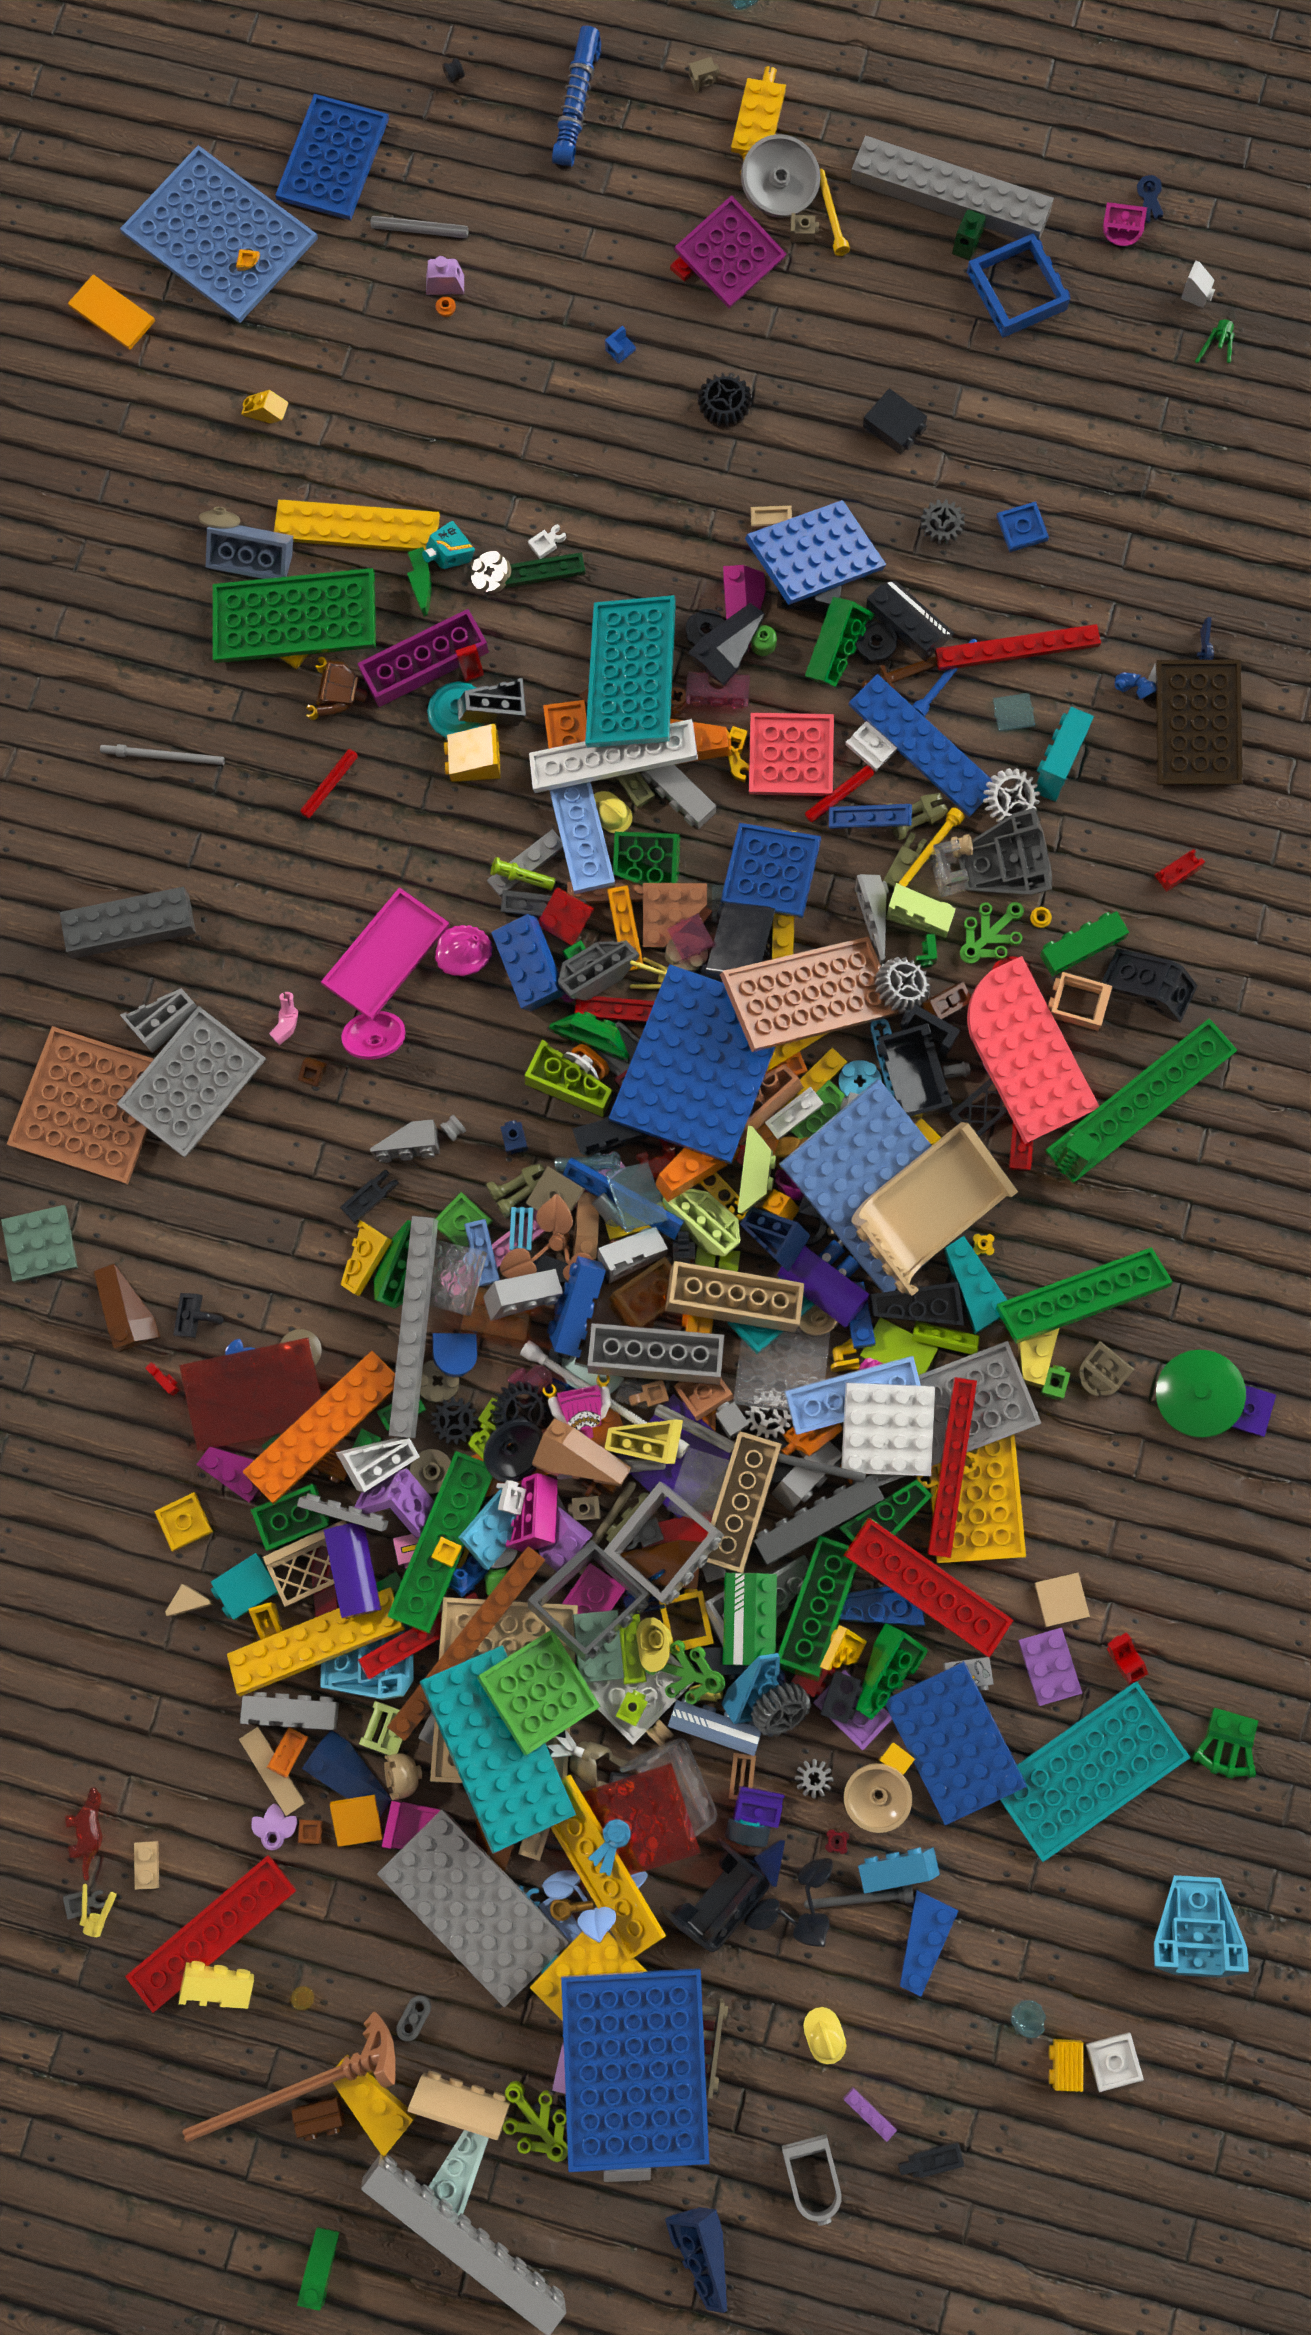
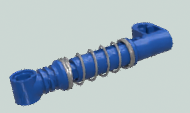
(581, 70)

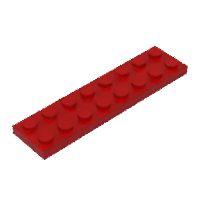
(928, 1587)
(211, 1932)

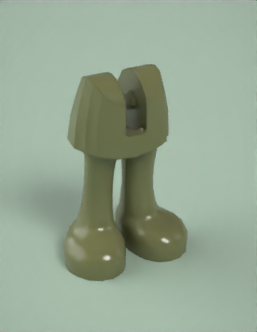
(928, 814)
(499, 1191)

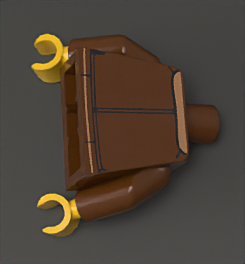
(336, 689)

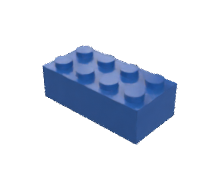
(528, 962)

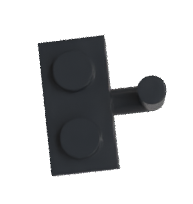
(189, 1315)

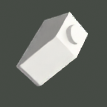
(1198, 286)

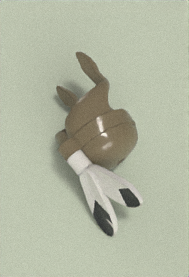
(583, 1757)

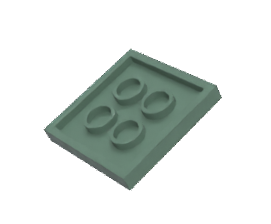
(39, 1243)

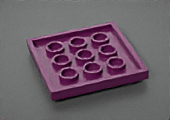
(730, 252)

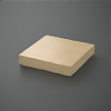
(1061, 1599)

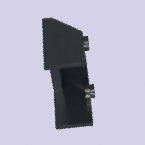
(723, 1904)

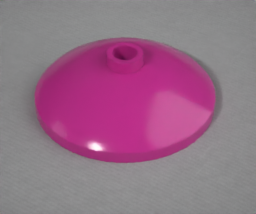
(374, 1037)

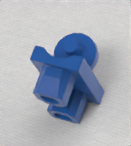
(467, 1577)

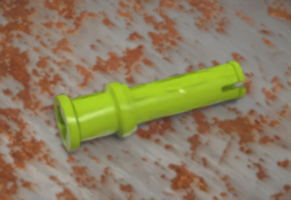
(512, 872)

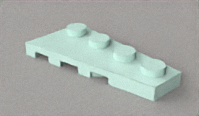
(459, 2170)

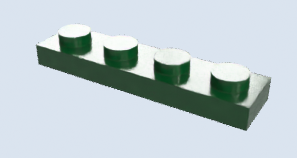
(546, 569)

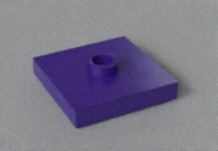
(1255, 1412)

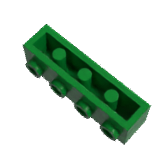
(1084, 943)
(1075, 1153)

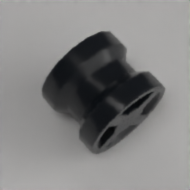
(453, 70)

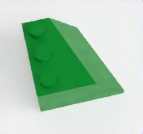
(647, 857)

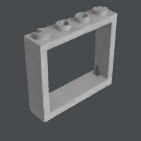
(640, 1518)

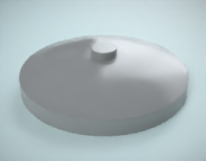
(780, 176)

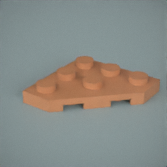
(666, 905)

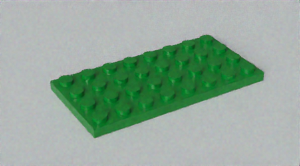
(294, 615)

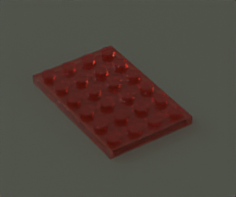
(250, 1392)
(655, 1814)

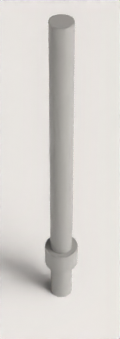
(123, 751)

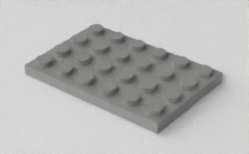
(191, 1082)

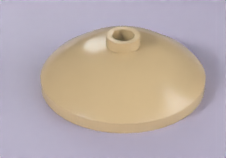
(875, 1812)

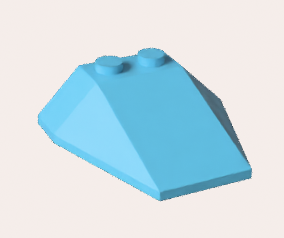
(347, 1676)
(1199, 1931)

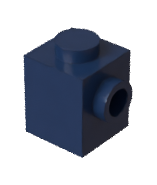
(514, 1137)

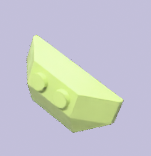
(756, 1171)
(706, 1220)

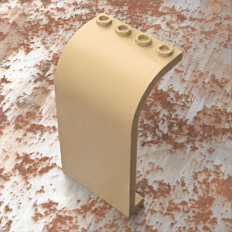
(931, 1203)

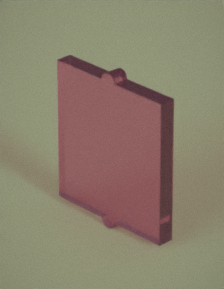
(690, 937)

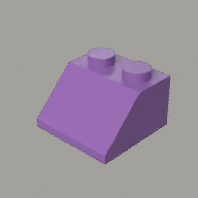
(568, 1541)

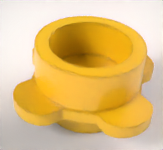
(988, 1240)

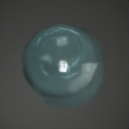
(1028, 2018)

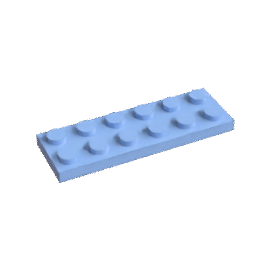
(582, 837)
(824, 1401)

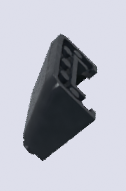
(738, 938)
(915, 1072)

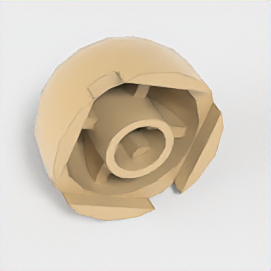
(401, 1775)

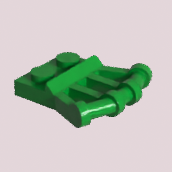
(1234, 1730)

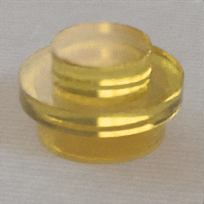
(302, 1998)

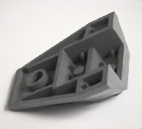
(1010, 857)

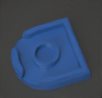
(454, 1353)

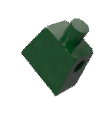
(971, 229)

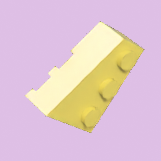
(648, 1441)

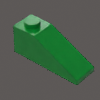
(318, 2269)

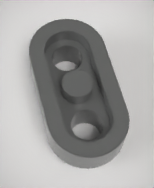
(413, 2017)

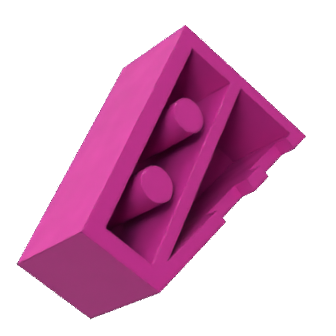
(538, 1515)

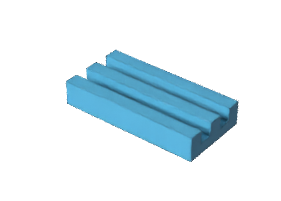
(521, 1210)

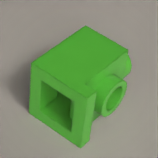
(1062, 1377)

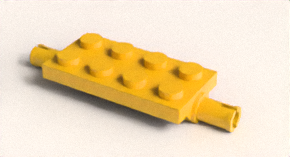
(758, 112)

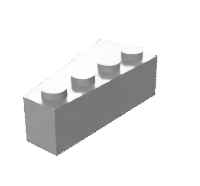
(289, 1712)

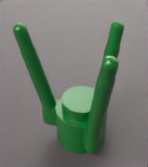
(1223, 333)

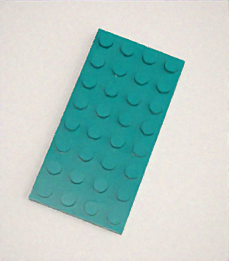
(631, 672)
(1092, 1770)
(507, 1790)

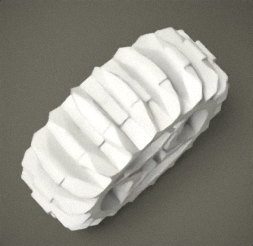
(1003, 793)

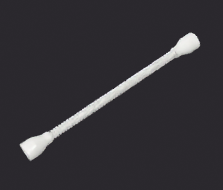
(534, 1353)

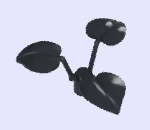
(810, 1928)

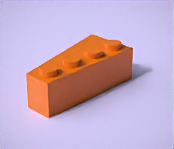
(686, 1171)

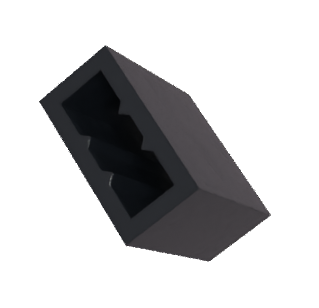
(895, 421)

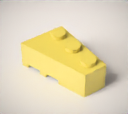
(1035, 1358)
(216, 1985)

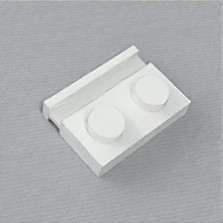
(871, 746)

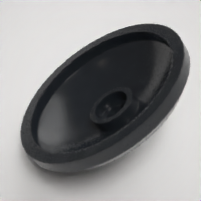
(516, 1460)

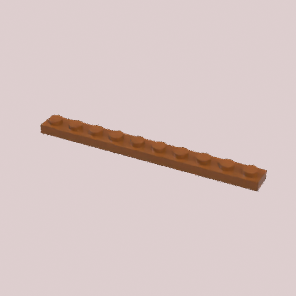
(470, 1636)

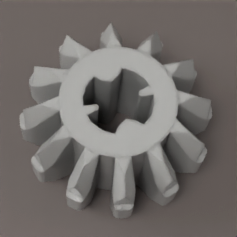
(806, 1781)

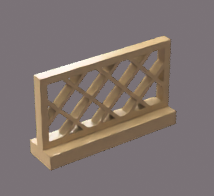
(293, 1551)

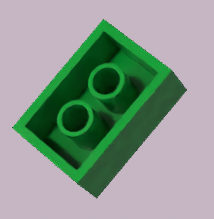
(286, 1522)

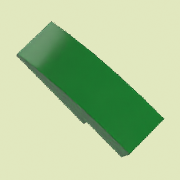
(420, 580)

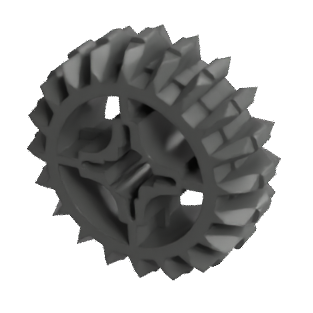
(781, 1709)

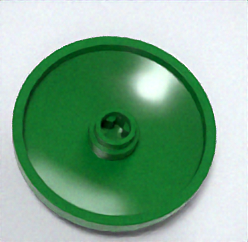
(1200, 1393)

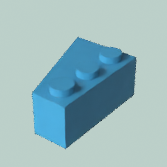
(898, 1869)

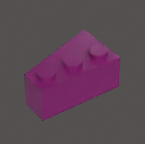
(228, 1470)

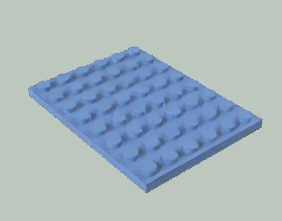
(203, 220)
(851, 1161)

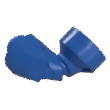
(1129, 680)

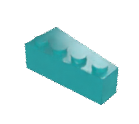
(1062, 753)
(975, 1284)

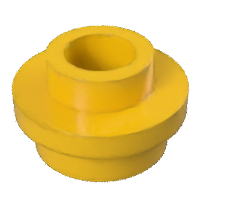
(1040, 911)

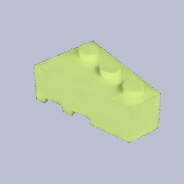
(920, 911)

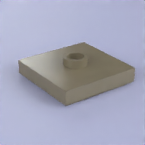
(555, 1183)

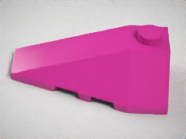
(742, 587)

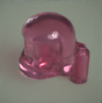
(537, 1376)

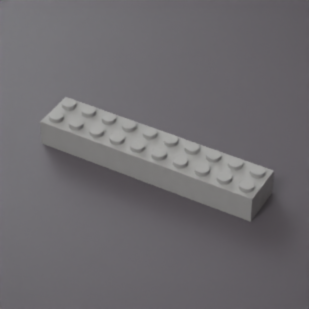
(949, 188)
(464, 2244)

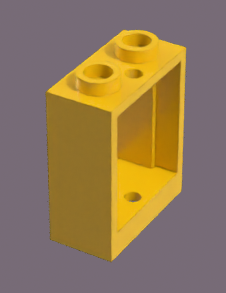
(692, 1643)

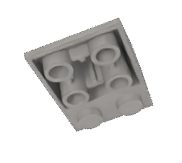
(414, 1139)

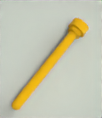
(840, 245)
(954, 818)

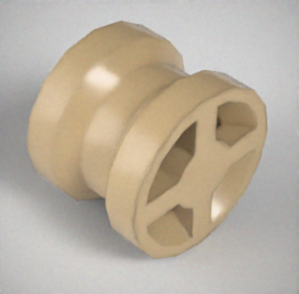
(965, 844)
(659, 1732)

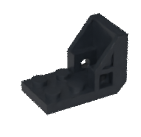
(1155, 980)

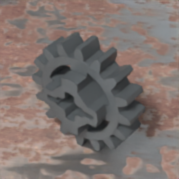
(932, 522)

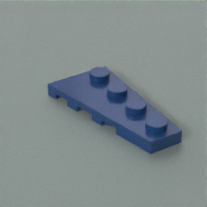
(881, 1607)
(927, 1934)

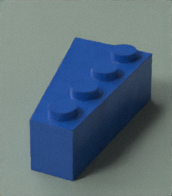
(576, 1306)

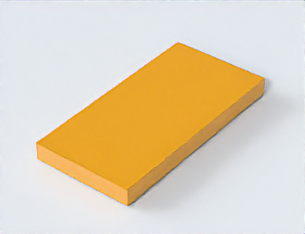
(111, 312)

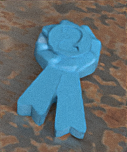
(615, 1835)

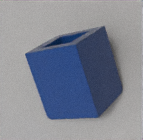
(619, 345)

